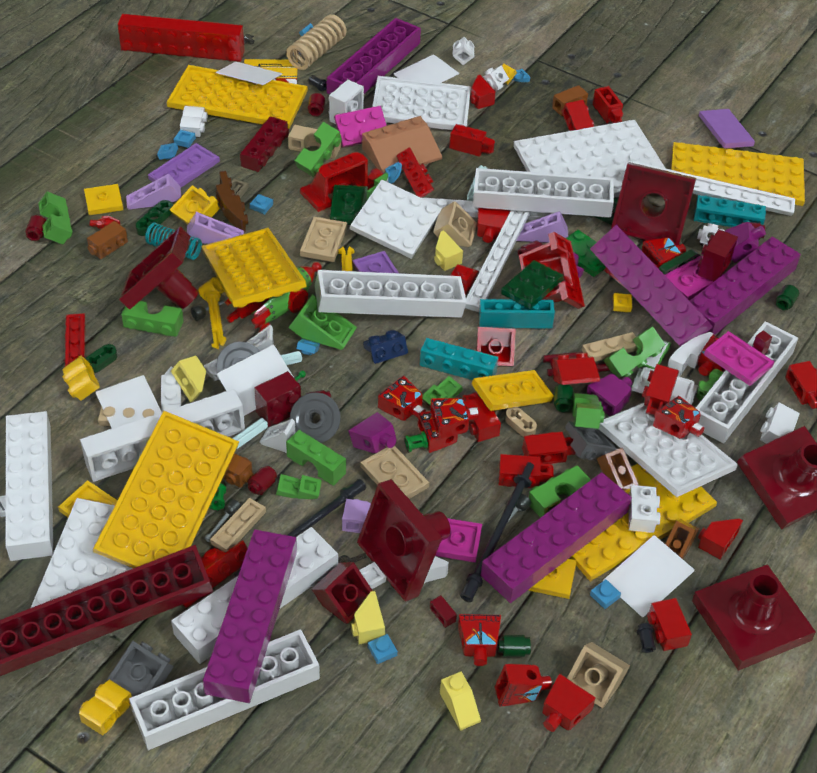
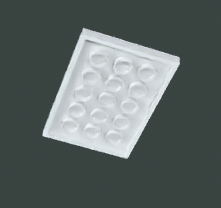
(437, 103)
(672, 461)
(73, 561)

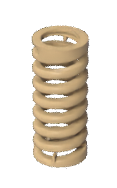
(316, 42)

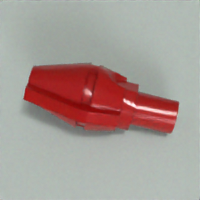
(374, 174)
(104, 221)

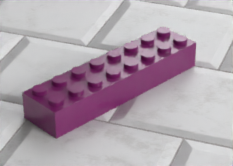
(377, 56)
(745, 283)
(650, 287)
(555, 537)
(250, 617)

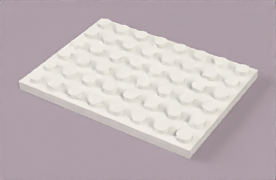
(589, 152)

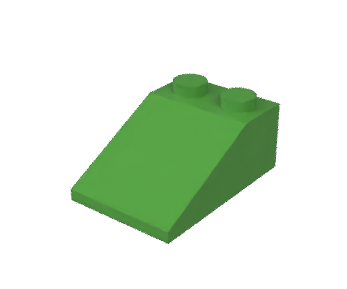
(322, 327)

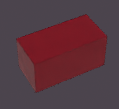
(762, 342)
(443, 611)

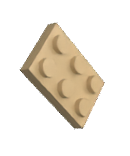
(323, 239)
(394, 465)

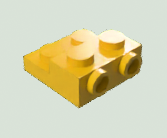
(194, 201)

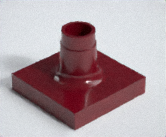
(641, 219)
(161, 272)
(785, 476)
(401, 538)
(753, 617)

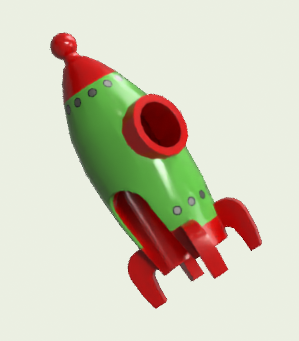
(275, 307)

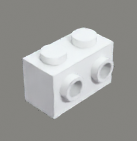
(779, 423)
(643, 509)

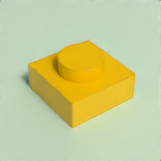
(510, 73)
(622, 302)

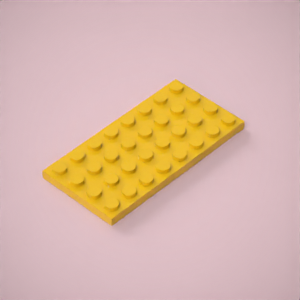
(236, 97)
(748, 169)
(253, 267)
(166, 492)
(619, 543)

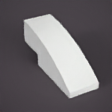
(688, 353)

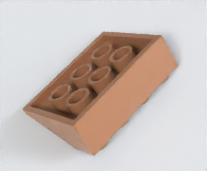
(388, 141)

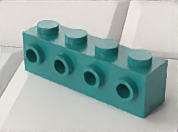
(727, 212)
(510, 314)
(457, 360)

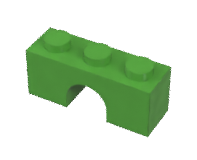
(312, 160)
(58, 223)
(165, 322)
(647, 343)
(587, 411)
(328, 463)
(546, 497)

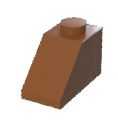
(617, 468)
(682, 537)

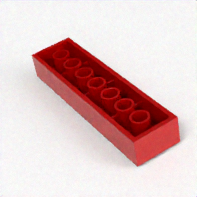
(181, 37)

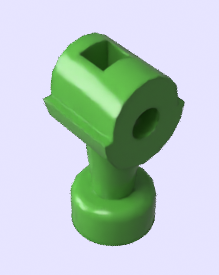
(704, 387)

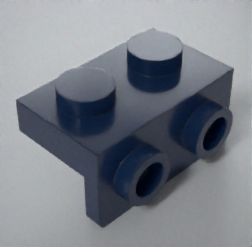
(386, 346)

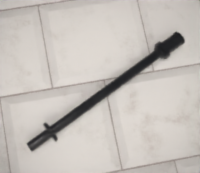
(345, 493)
(475, 580)

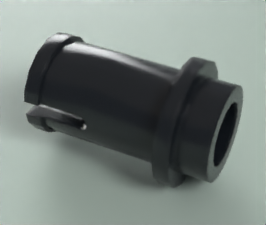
(321, 84)
(646, 637)

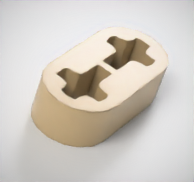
(522, 421)

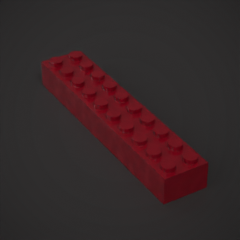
(101, 608)

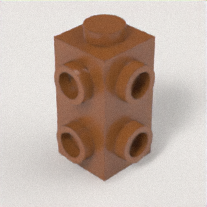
(570, 95)
(107, 240)
(238, 471)

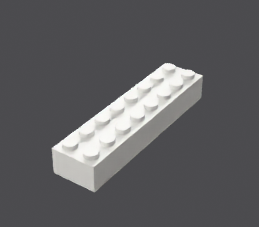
(543, 192)
(389, 294)
(732, 398)
(122, 446)
(28, 486)
(201, 623)
(184, 707)

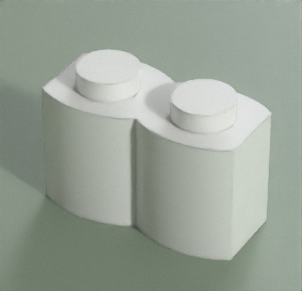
(193, 120)

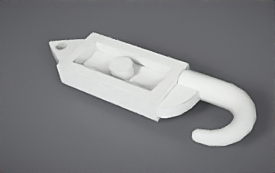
(170, 391)

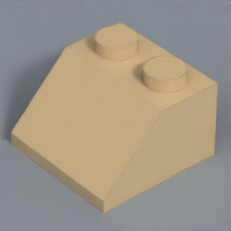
(456, 224)
(598, 672)

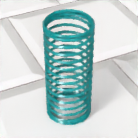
(153, 242)

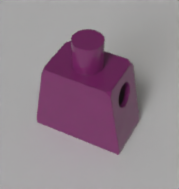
(747, 239)
(612, 393)
(373, 434)

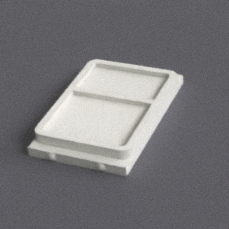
(684, 387)

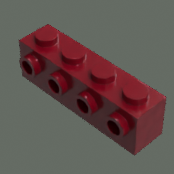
(264, 144)

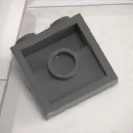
(589, 442)
(140, 669)

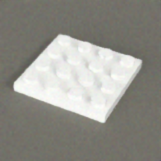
(396, 219)

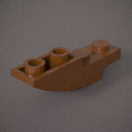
(230, 203)

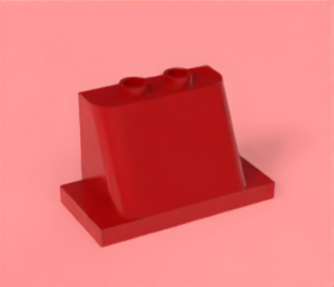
(343, 171)
(559, 257)

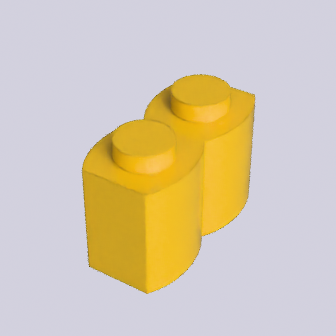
(80, 378)
(105, 707)

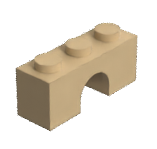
(303, 137)

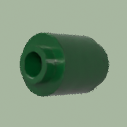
(787, 297)
(563, 398)
(514, 645)

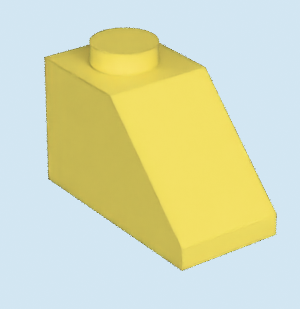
(447, 252)
(190, 376)
(368, 620)
(460, 700)

